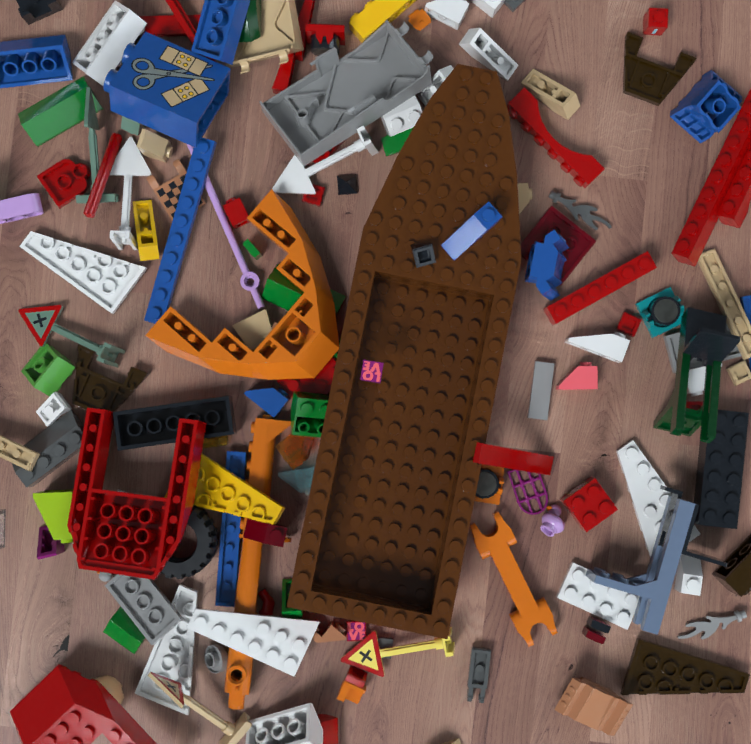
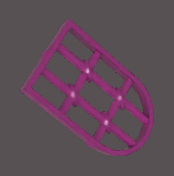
(527, 498)

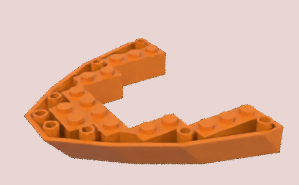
(300, 340)

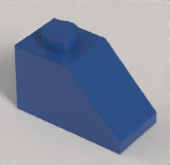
(269, 399)

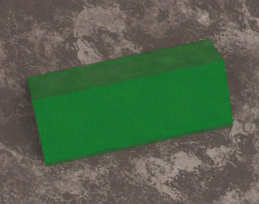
(57, 112)
(285, 294)

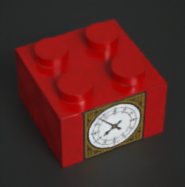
(588, 504)

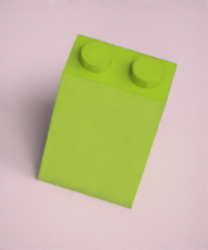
(55, 510)

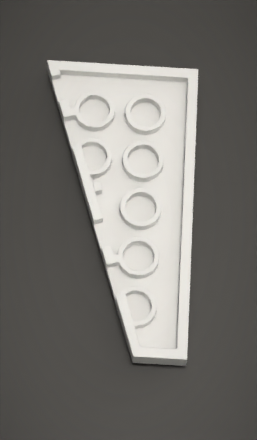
(93, 273)
(645, 491)
(173, 654)

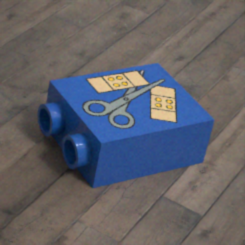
(168, 88)

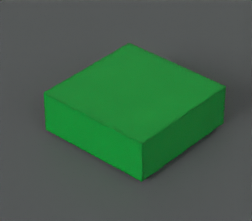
(251, 249)

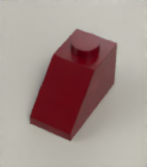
(265, 532)

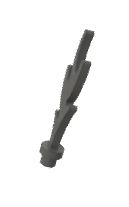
(582, 210)

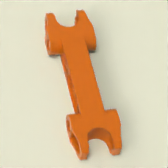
(528, 610)

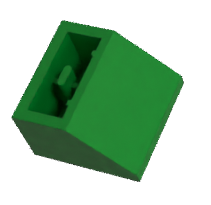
(308, 413)

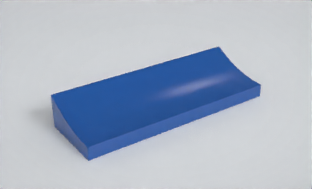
(220, 29)

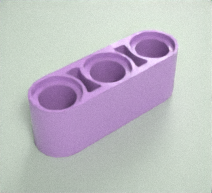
(20, 207)

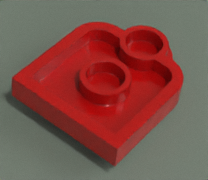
(65, 181)

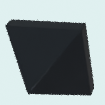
(347, 184)

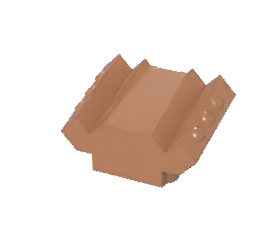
(593, 705)

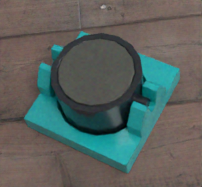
(663, 311)

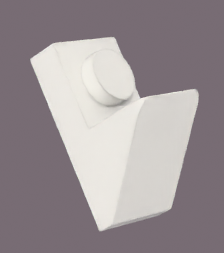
(53, 408)

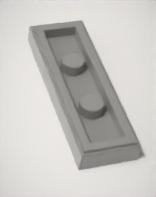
(540, 390)

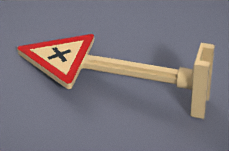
(233, 732)

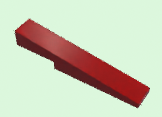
(285, 72)

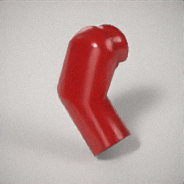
(268, 603)

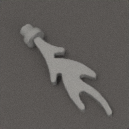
(710, 627)

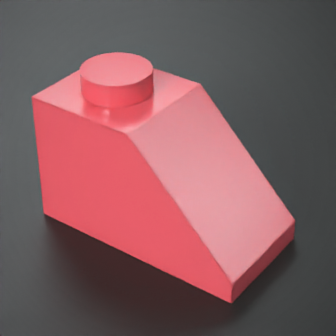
(580, 378)

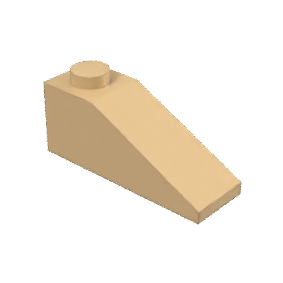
(552, 94)

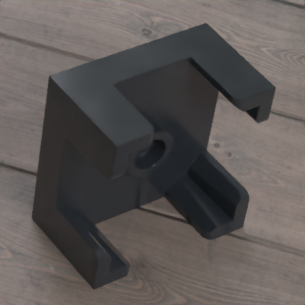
(37, 9)

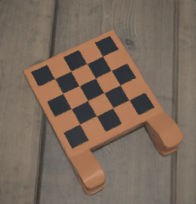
(170, 191)

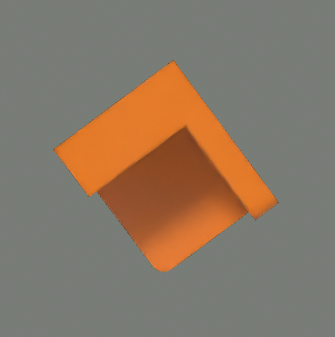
(350, 692)

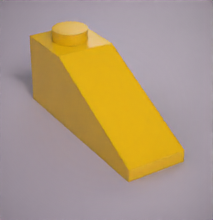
(145, 230)

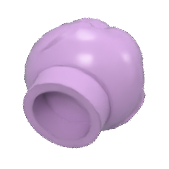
(551, 522)

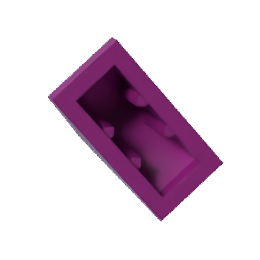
(47, 545)

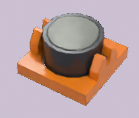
(490, 484)

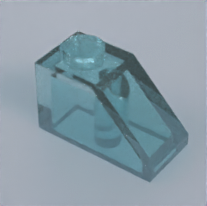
(299, 478)

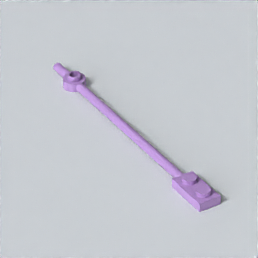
(234, 245)

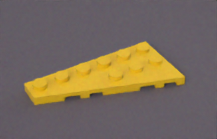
(228, 493)

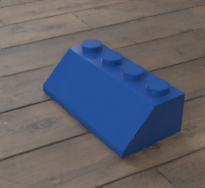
(35, 61)

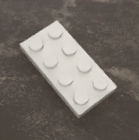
(597, 599)

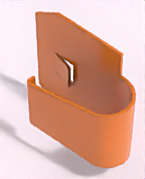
(419, 19)

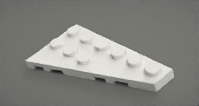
(263, 637)

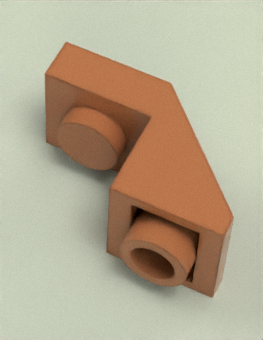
(333, 632)

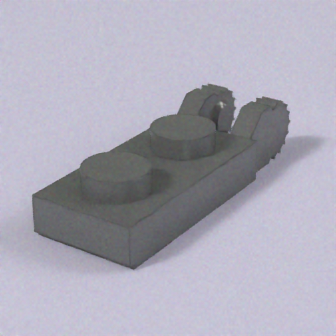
(478, 672)

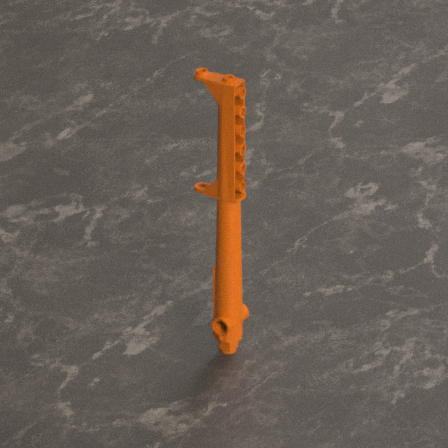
(260, 477)

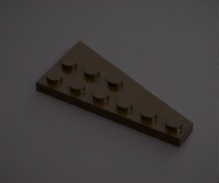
(669, 671)

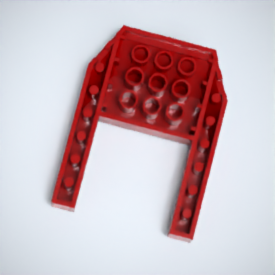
(129, 530)
(74, 711)

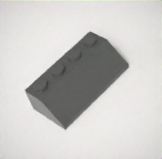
(55, 445)

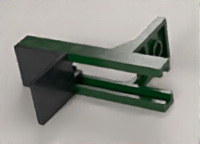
(705, 339)

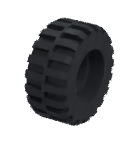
(204, 551)

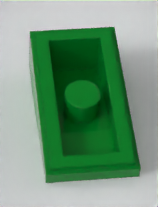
(393, 144)

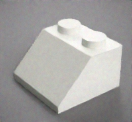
(402, 117)

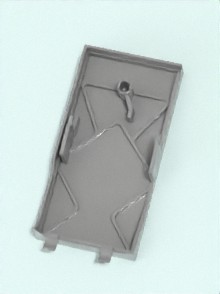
(348, 92)

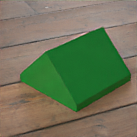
(124, 631)

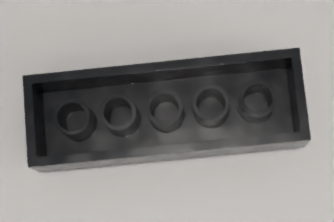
(160, 423)
(721, 472)

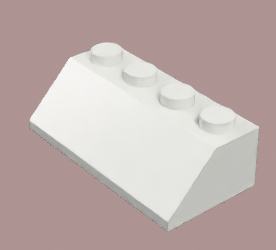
(108, 41)
(288, 726)

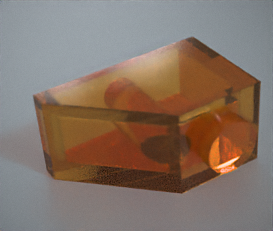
(295, 449)

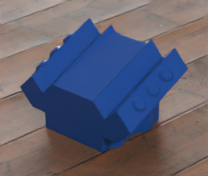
(707, 107)
(546, 264)

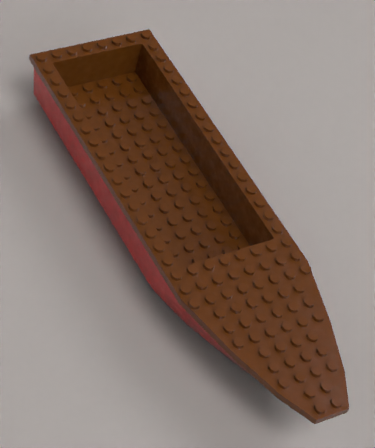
(398, 454)

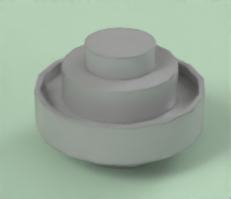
(216, 658)

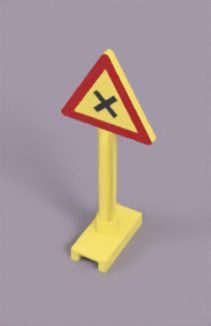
(368, 654)

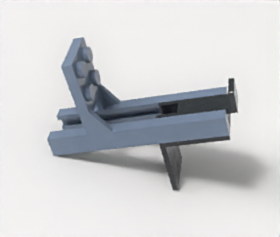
(657, 582)

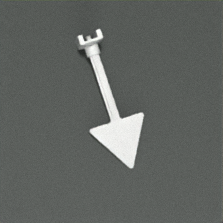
(127, 164)
(296, 178)

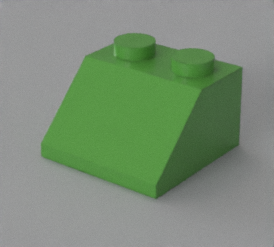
(48, 369)

